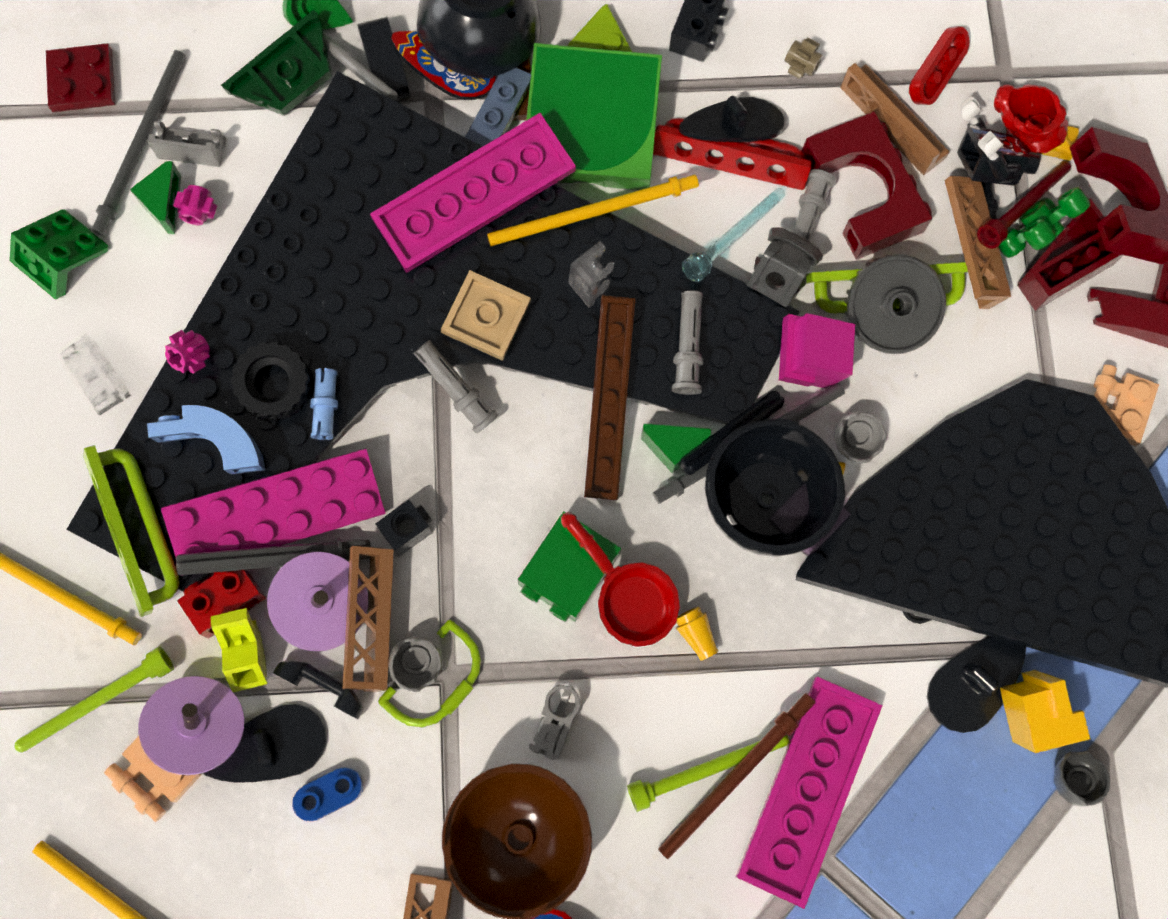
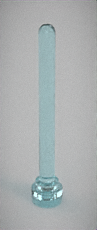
(699, 264)

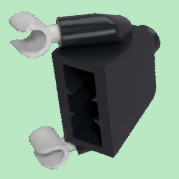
(992, 154)

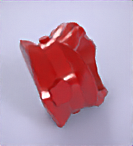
(1032, 116)

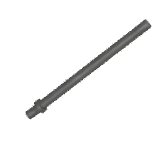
(107, 211)
(677, 485)

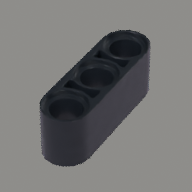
(382, 56)

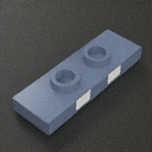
(499, 106)

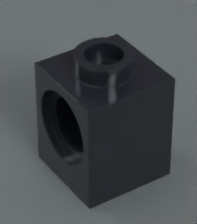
(403, 542)

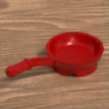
(636, 600)

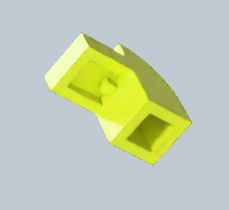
(241, 649)

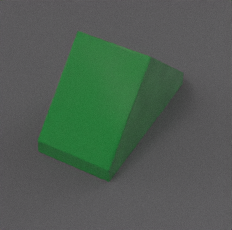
(158, 194)
(672, 442)

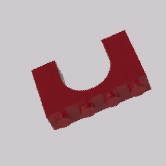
(867, 145)
(1130, 167)

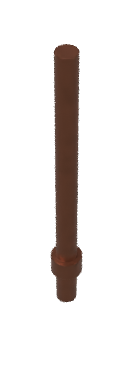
(785, 724)

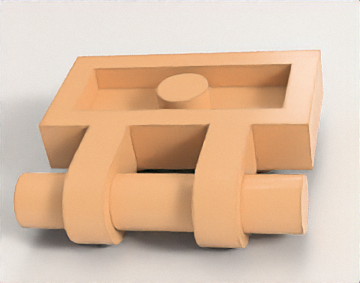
(1132, 401)
(164, 782)

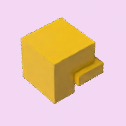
(1042, 713)

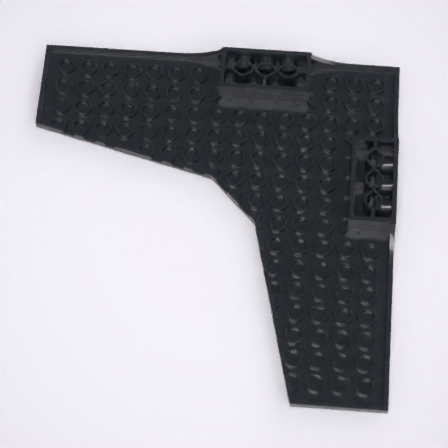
(335, 293)

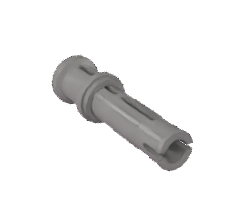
(813, 202)
(688, 358)
(464, 397)

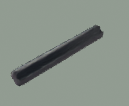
(759, 411)

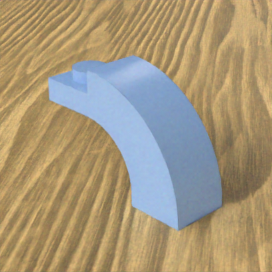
(234, 443)

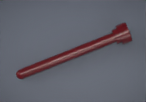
(995, 231)

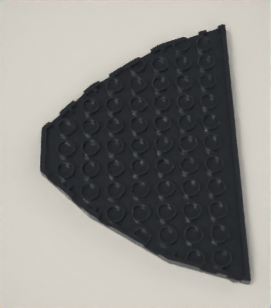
(1017, 528)

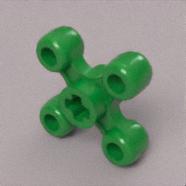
(1043, 222)

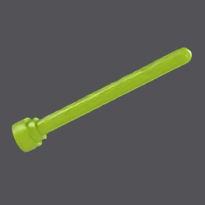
(155, 664)
(644, 793)

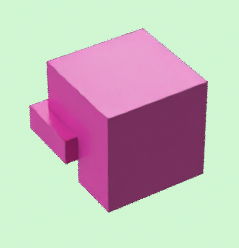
(816, 350)

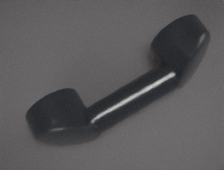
(294, 671)

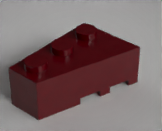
(1069, 260)

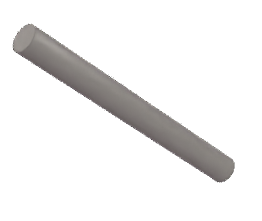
(358, 68)

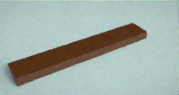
(609, 397)

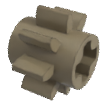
(803, 58)

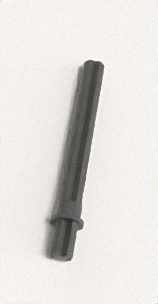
(260, 557)

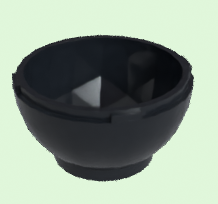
(478, 34)
(766, 460)

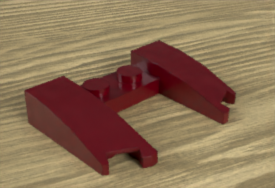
(1135, 315)

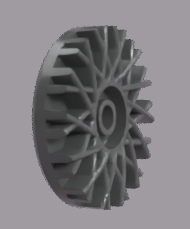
(872, 299)

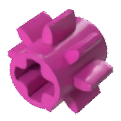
(195, 205)
(187, 351)

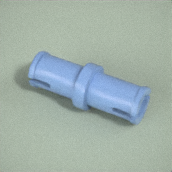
(324, 404)

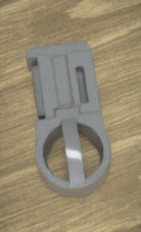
(554, 728)

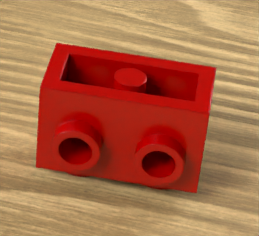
(219, 595)

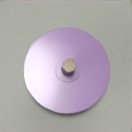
(311, 601)
(191, 725)

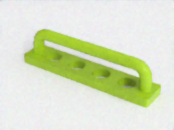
(820, 281)
(143, 599)

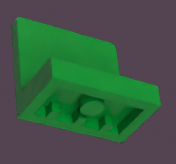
(52, 248)

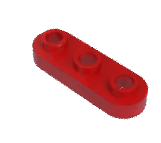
(939, 66)

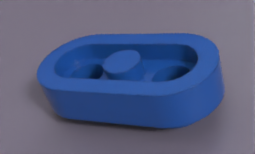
(327, 794)

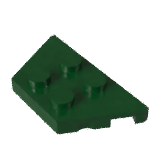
(285, 69)

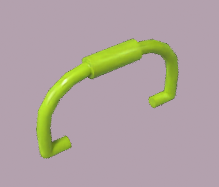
(455, 697)

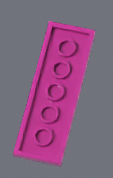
(473, 192)
(277, 507)
(809, 793)

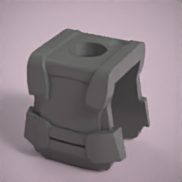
(783, 265)

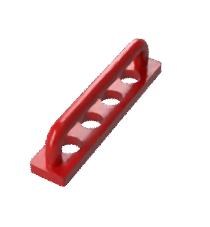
(763, 153)

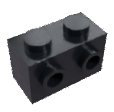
(696, 28)

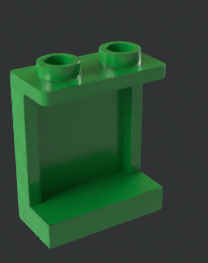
(564, 572)

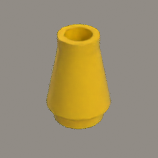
(696, 631)

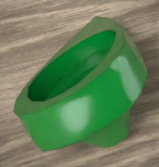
(330, 12)

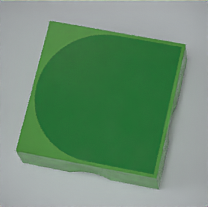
(599, 110)

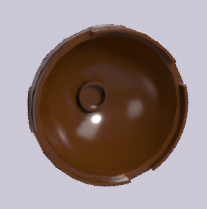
(516, 841)

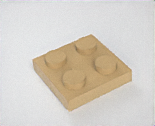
(486, 315)

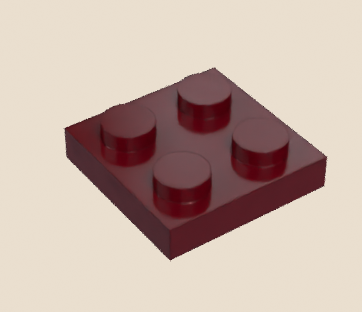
(80, 77)

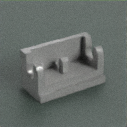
(187, 145)

